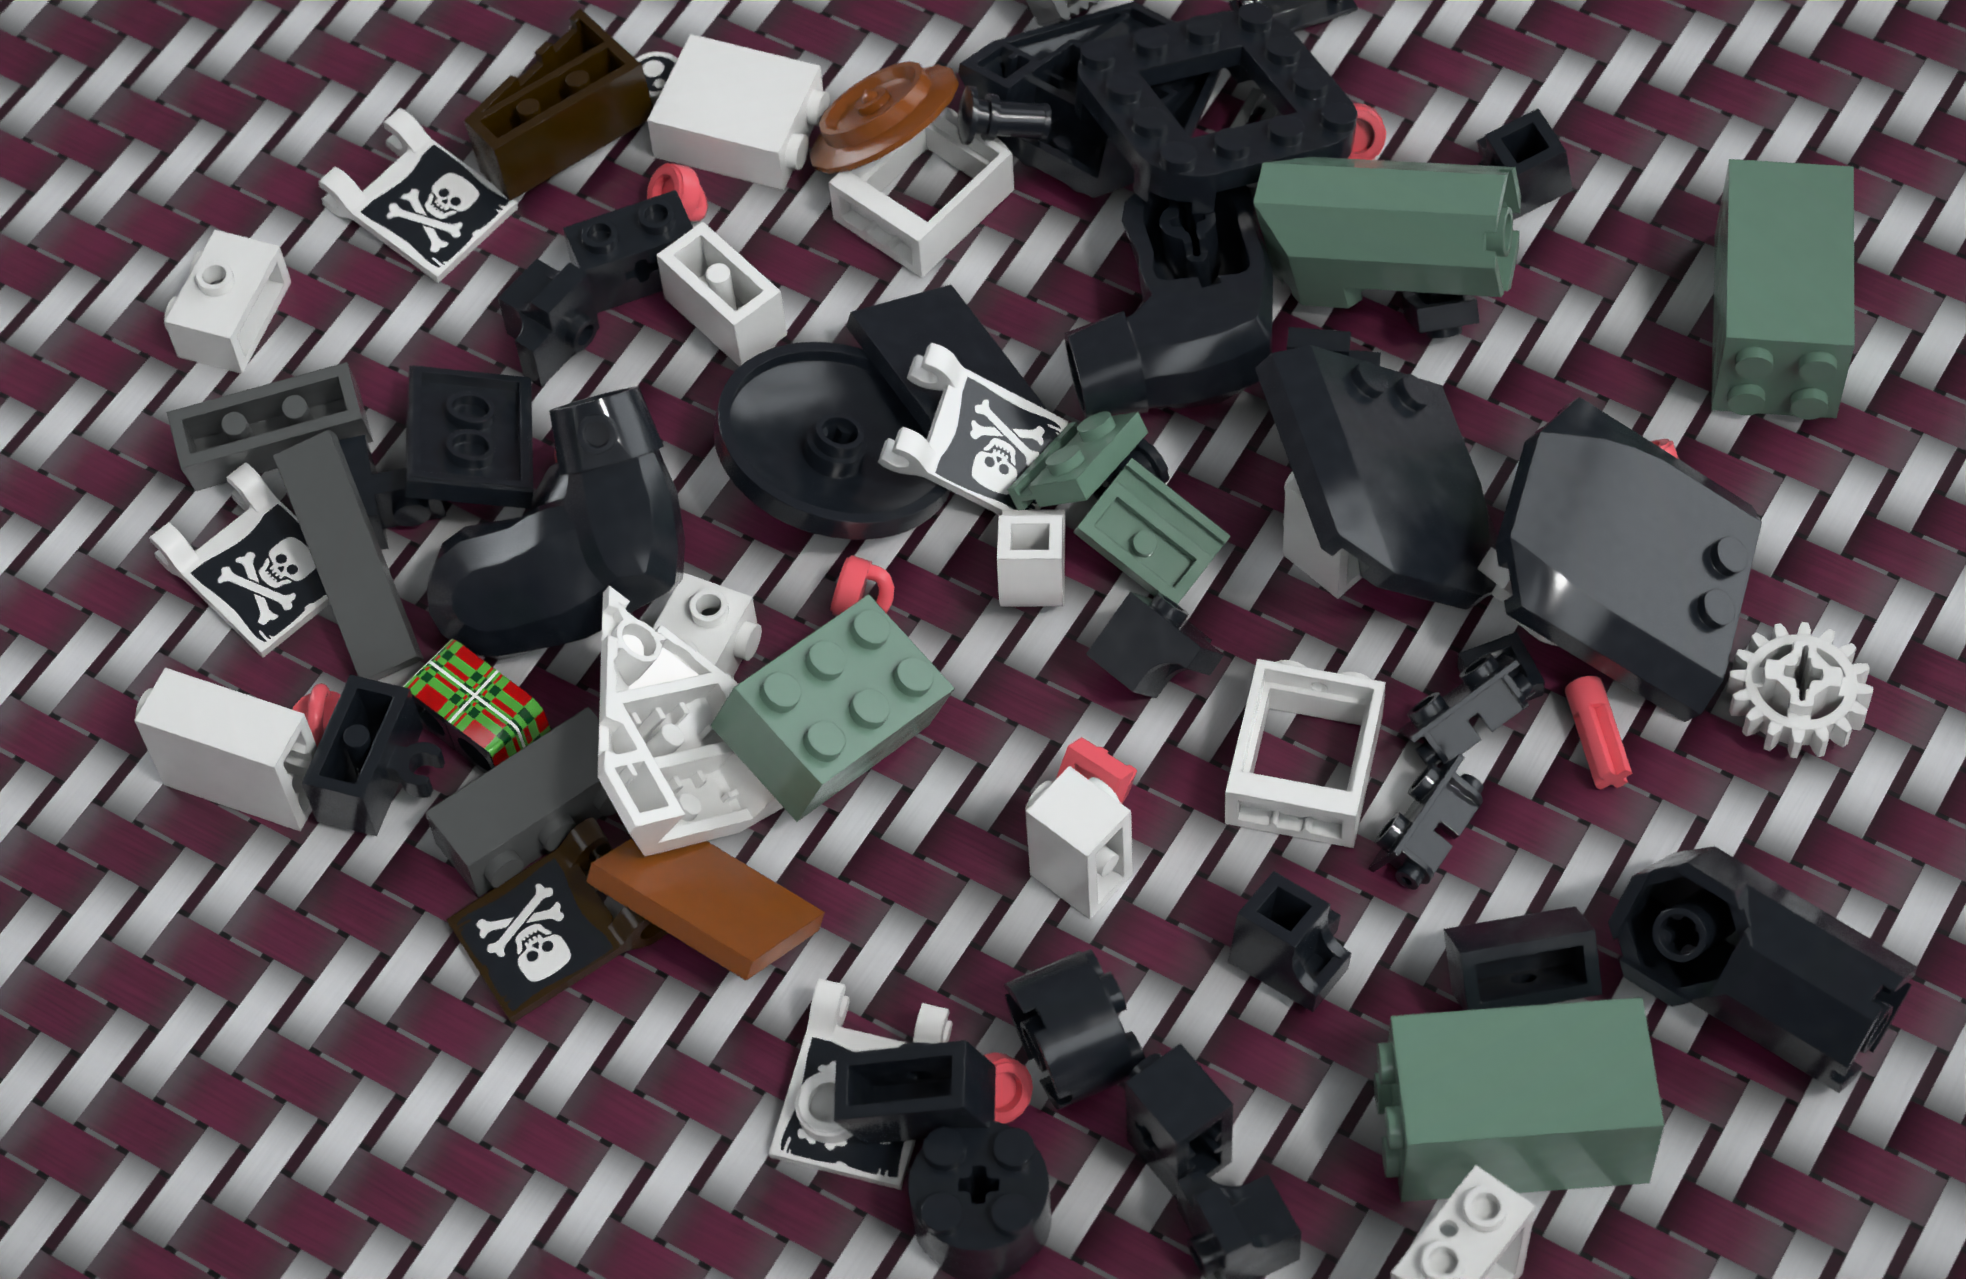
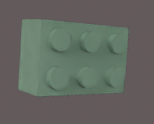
(831, 707)

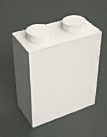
(737, 112)
(228, 747)

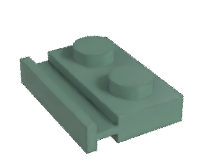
(1078, 460)
(1151, 533)

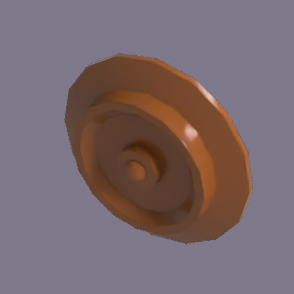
(881, 115)

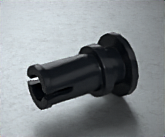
(1000, 118)

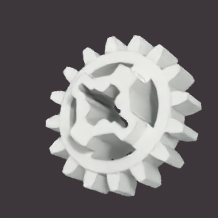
(1830, 685)

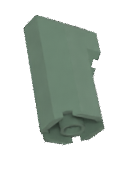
(1387, 227)

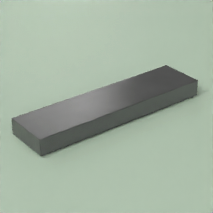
(348, 557)

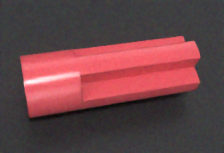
(1598, 732)

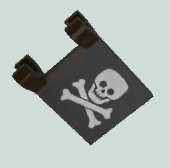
(548, 926)

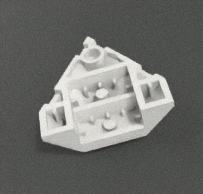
(656, 740)

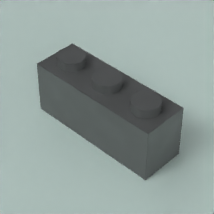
(264, 420)
(523, 805)

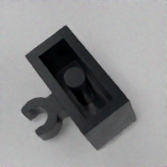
(367, 755)

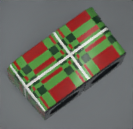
(475, 707)

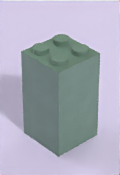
(1783, 289)
(1523, 1094)

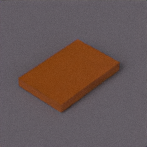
(709, 903)

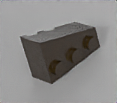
(559, 110)

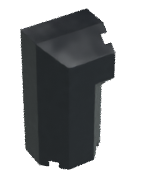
(1759, 961)

